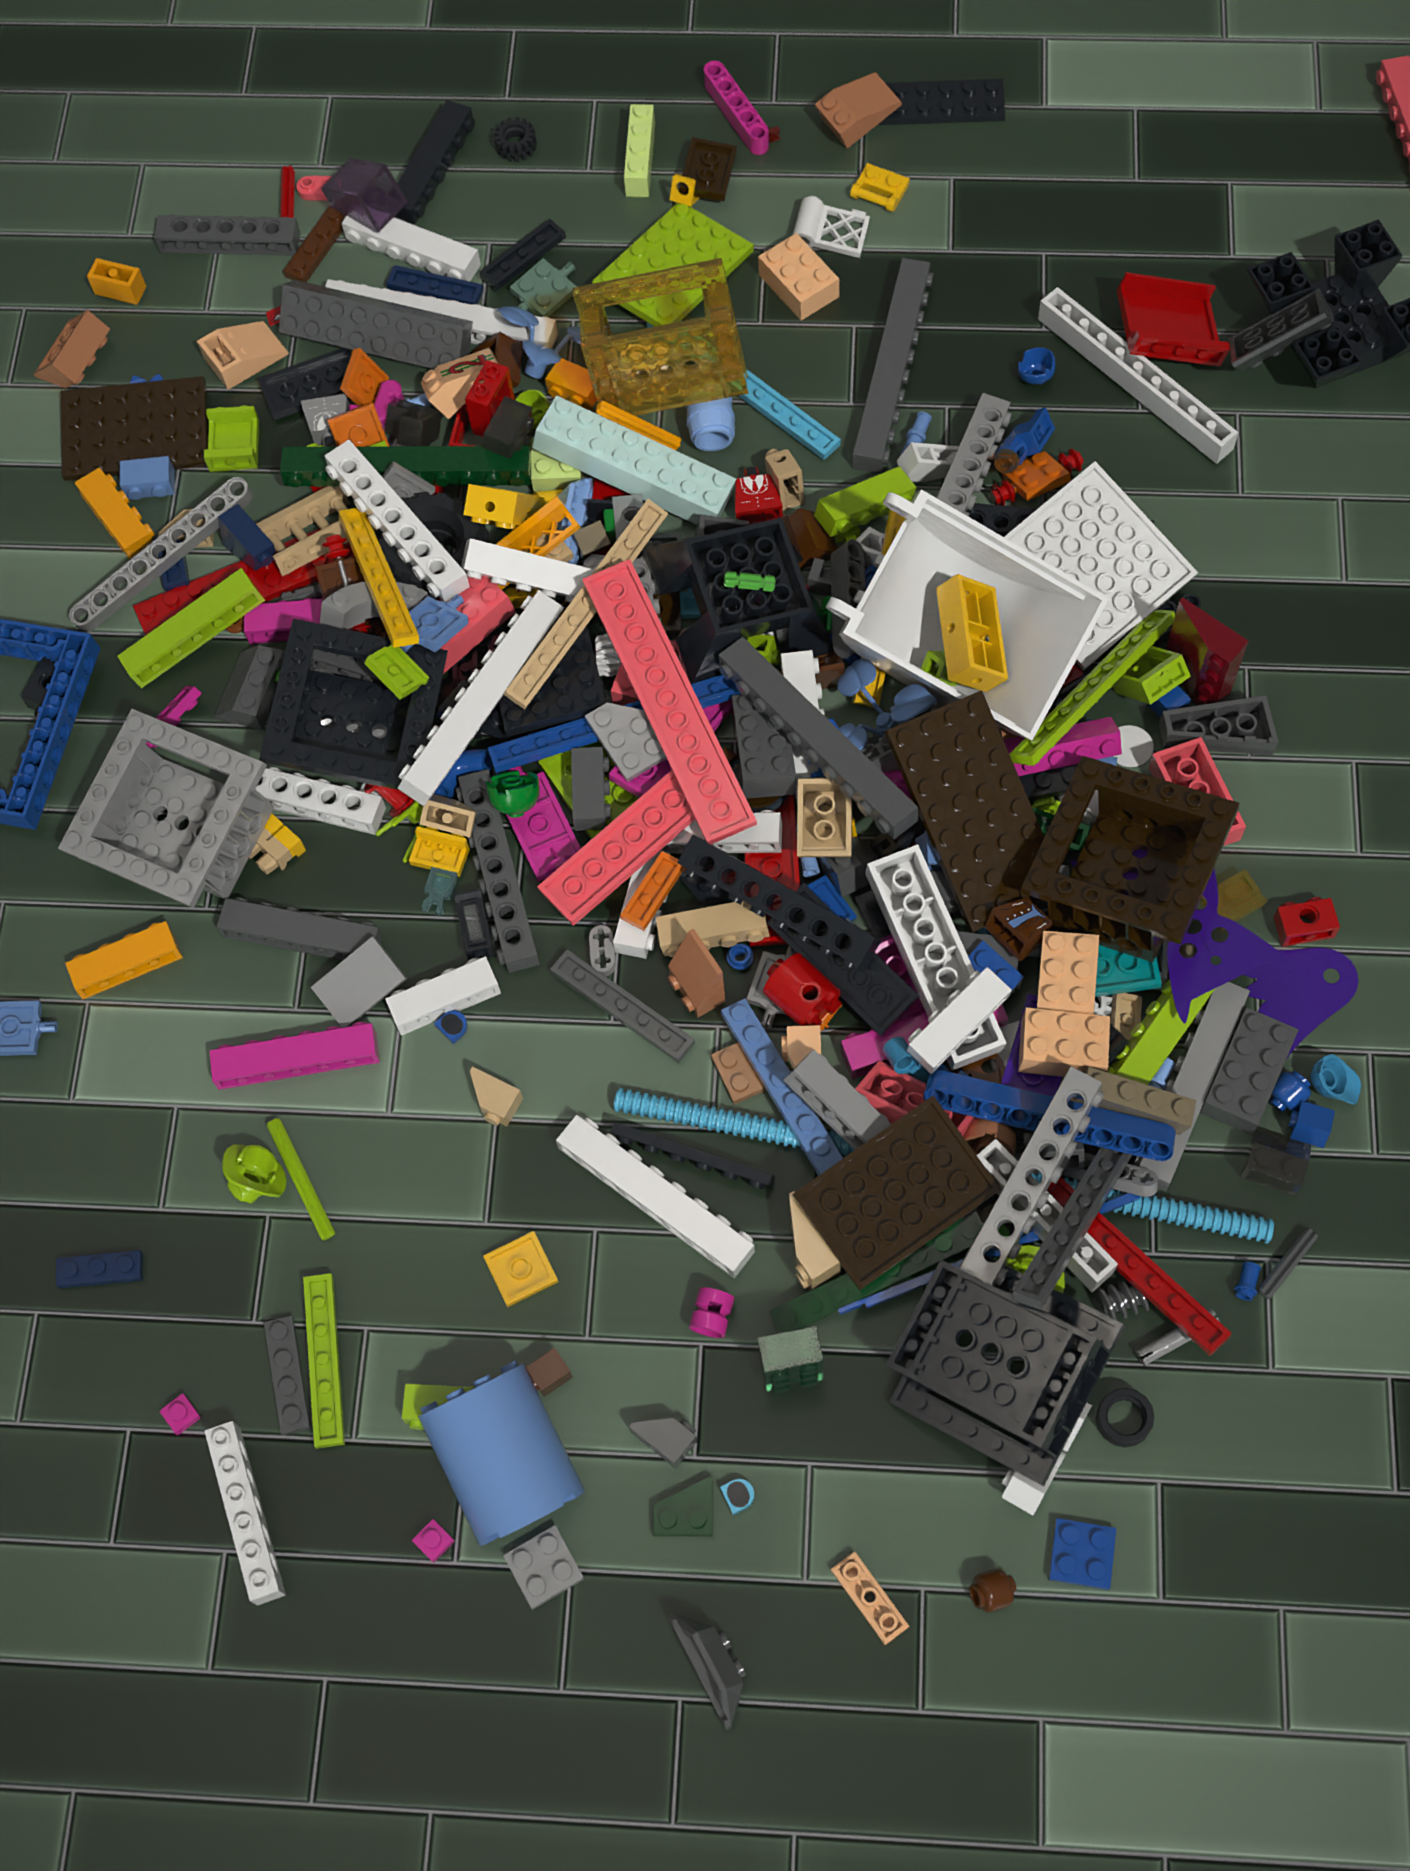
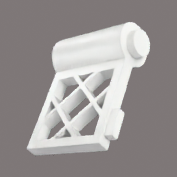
(811, 228)

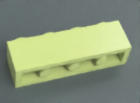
(639, 150)

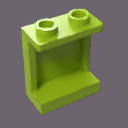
(232, 438)

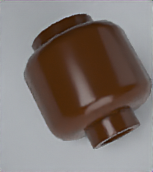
(992, 1590)

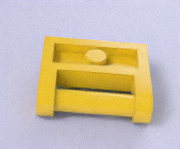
(882, 183)

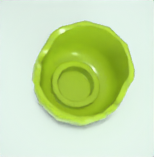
(537, 401)

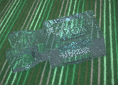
(439, 887)

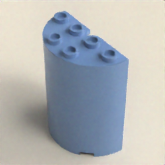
(501, 1453)

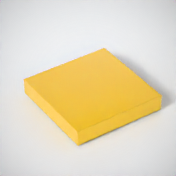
(520, 1268)

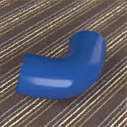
(469, 762)

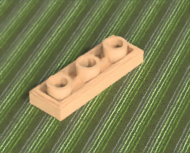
(881, 1613)

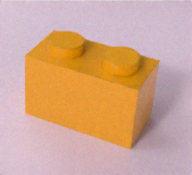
(116, 281)
(571, 383)

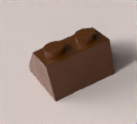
(507, 353)

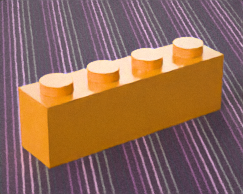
(114, 513)
(123, 960)

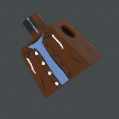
(1019, 926)

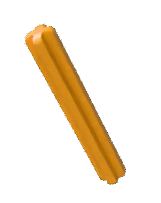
(637, 424)

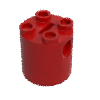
(801, 990)

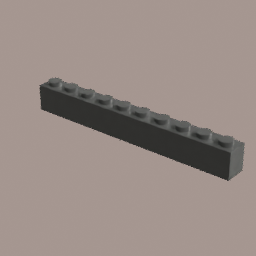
(891, 366)
(818, 738)

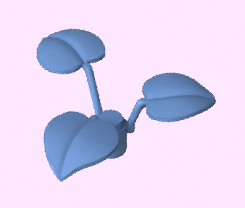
(538, 355)
(908, 702)

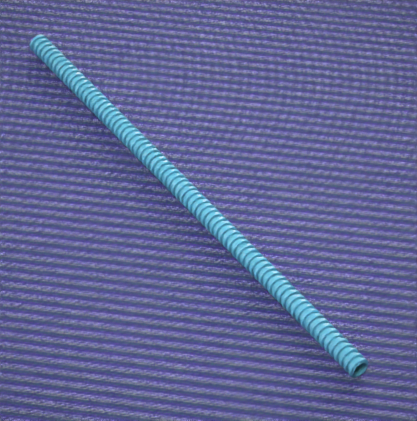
(780, 1132)

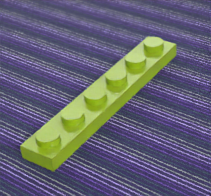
(324, 1361)

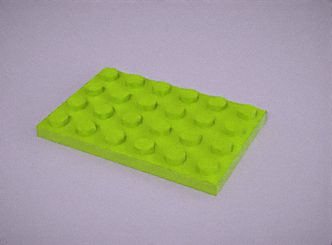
(673, 241)

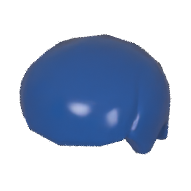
(1037, 366)

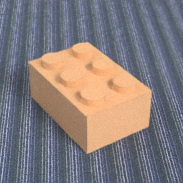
(798, 276)
(1068, 972)
(1062, 1040)

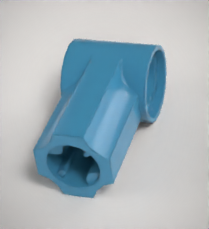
(902, 1061)

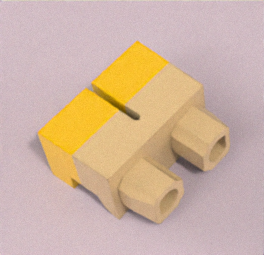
(277, 845)

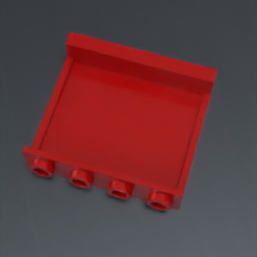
(1170, 319)

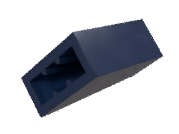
(245, 538)

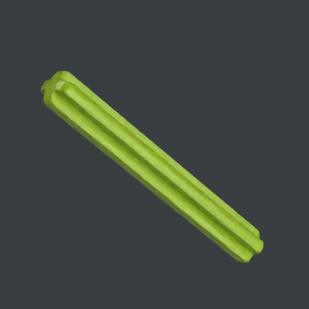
(300, 1179)

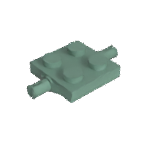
(544, 288)

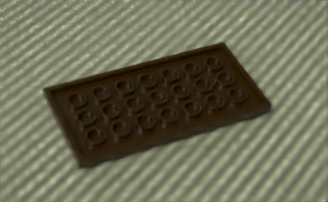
(969, 804)

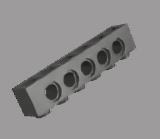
(227, 235)

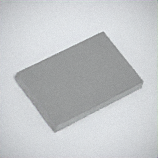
(359, 982)

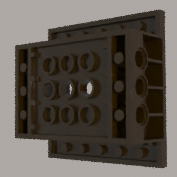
(1169, 821)

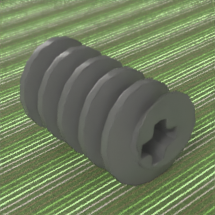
(1120, 1299)

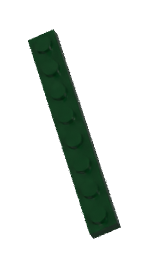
(842, 1291)

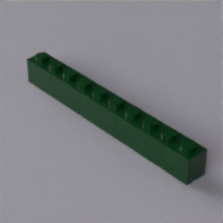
(434, 464)

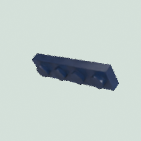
(434, 285)

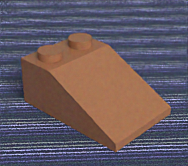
(857, 107)
(696, 976)

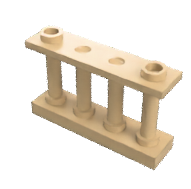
(298, 516)

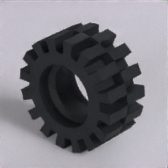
(515, 129)

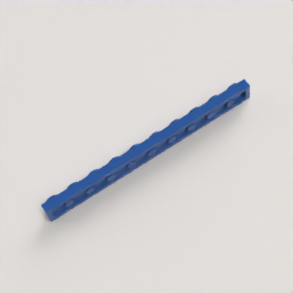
(579, 733)

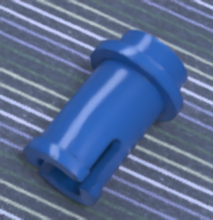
(1247, 1283)

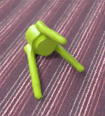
(413, 814)

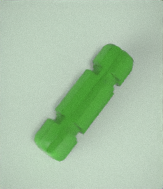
(749, 581)

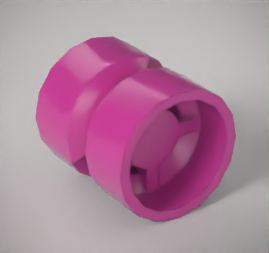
(709, 1322)

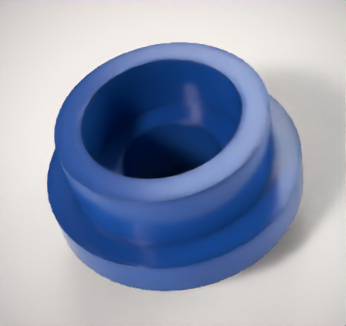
(740, 949)

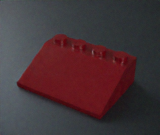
(1210, 653)

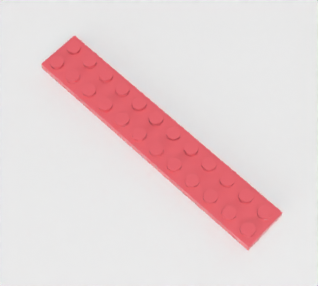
(669, 702)

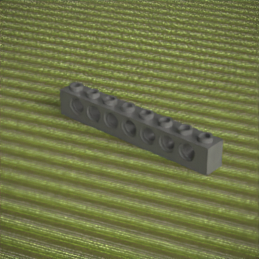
(518, 955)

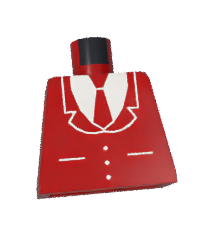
(756, 497)

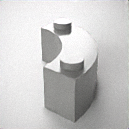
(355, 604)

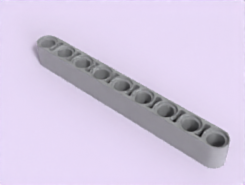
(148, 556)

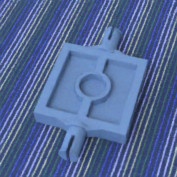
(437, 622)
(22, 1027)

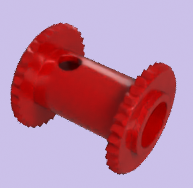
(396, 798)

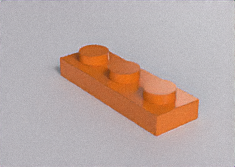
(652, 891)

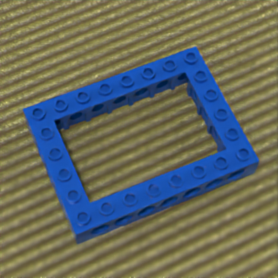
(74, 663)

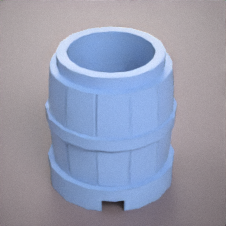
(711, 424)

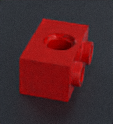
(1294, 931)

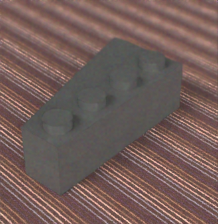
(1224, 726)

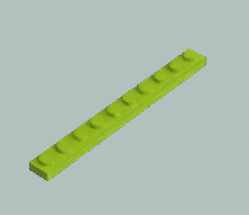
(1093, 687)

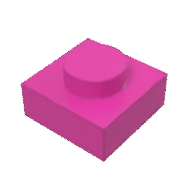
(180, 1414)
(433, 1540)

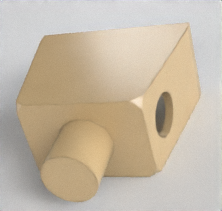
(782, 467)

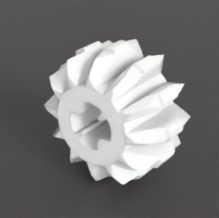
(606, 656)

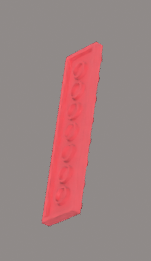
(618, 850)

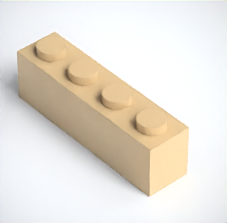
(715, 925)

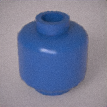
(1290, 1091)

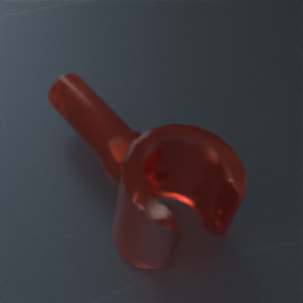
(773, 133)

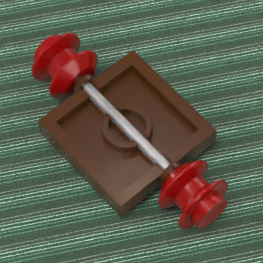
(339, 573)

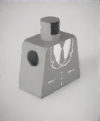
(317, 413)

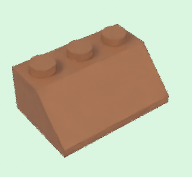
(73, 350)

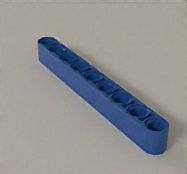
(1027, 1108)

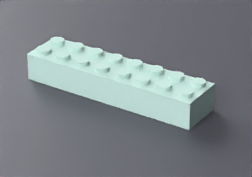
(632, 461)

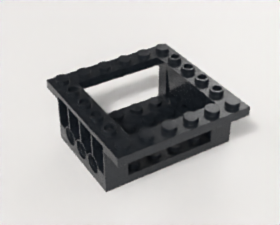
(308, 697)
(1062, 1355)

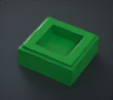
(610, 525)

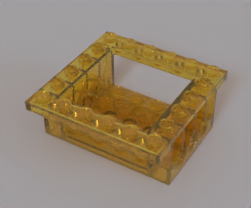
(707, 340)

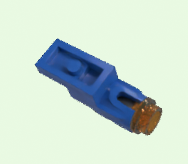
(1024, 441)

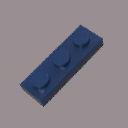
(99, 1269)

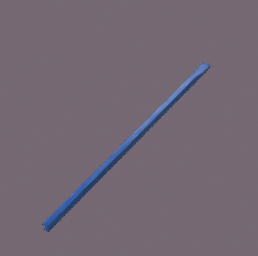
(992, 1253)

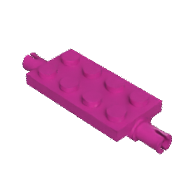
(544, 832)

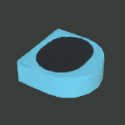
(738, 1495)

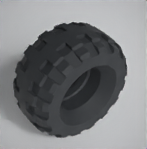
(446, 522)

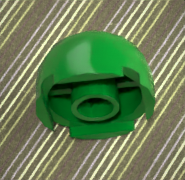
(513, 793)

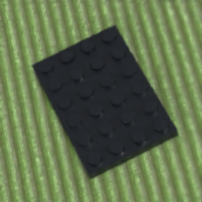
(566, 695)

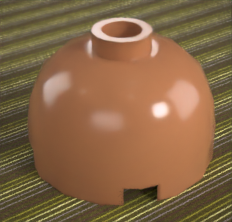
(983, 1132)

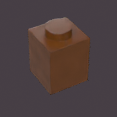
(549, 1372)

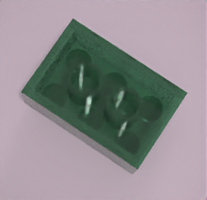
(791, 1359)

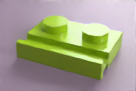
(396, 670)

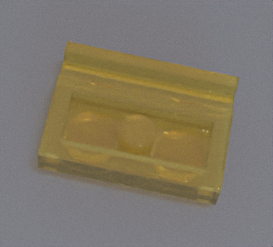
(1238, 897)

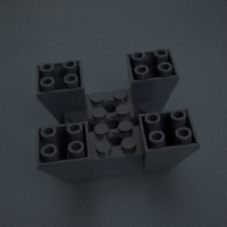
(1364, 324)
(727, 613)

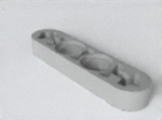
(1143, 1181)

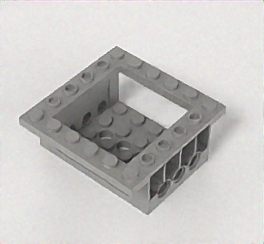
(119, 814)

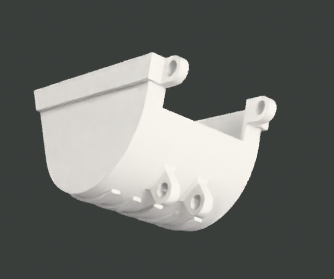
(1040, 609)

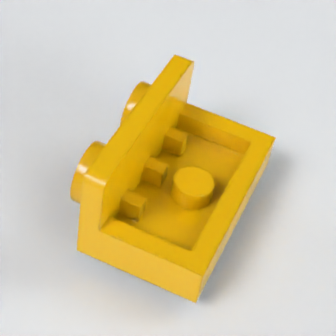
(439, 850)

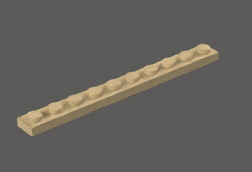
(581, 608)

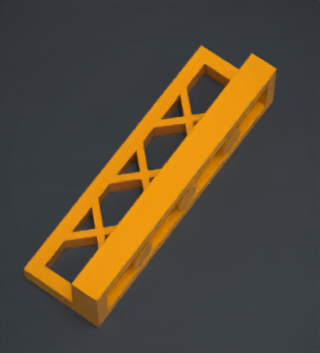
(539, 525)

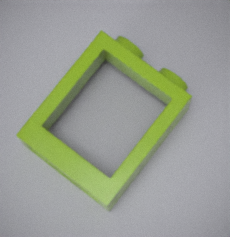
(1152, 675)

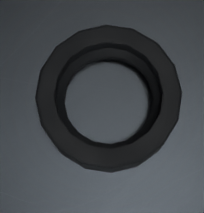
(1134, 1397)

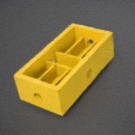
(500, 506)
(967, 618)

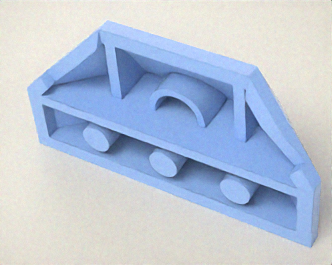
(575, 500)

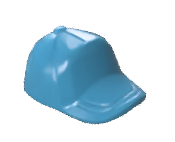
(1335, 1079)

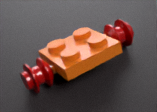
(1036, 476)

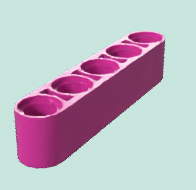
(736, 107)

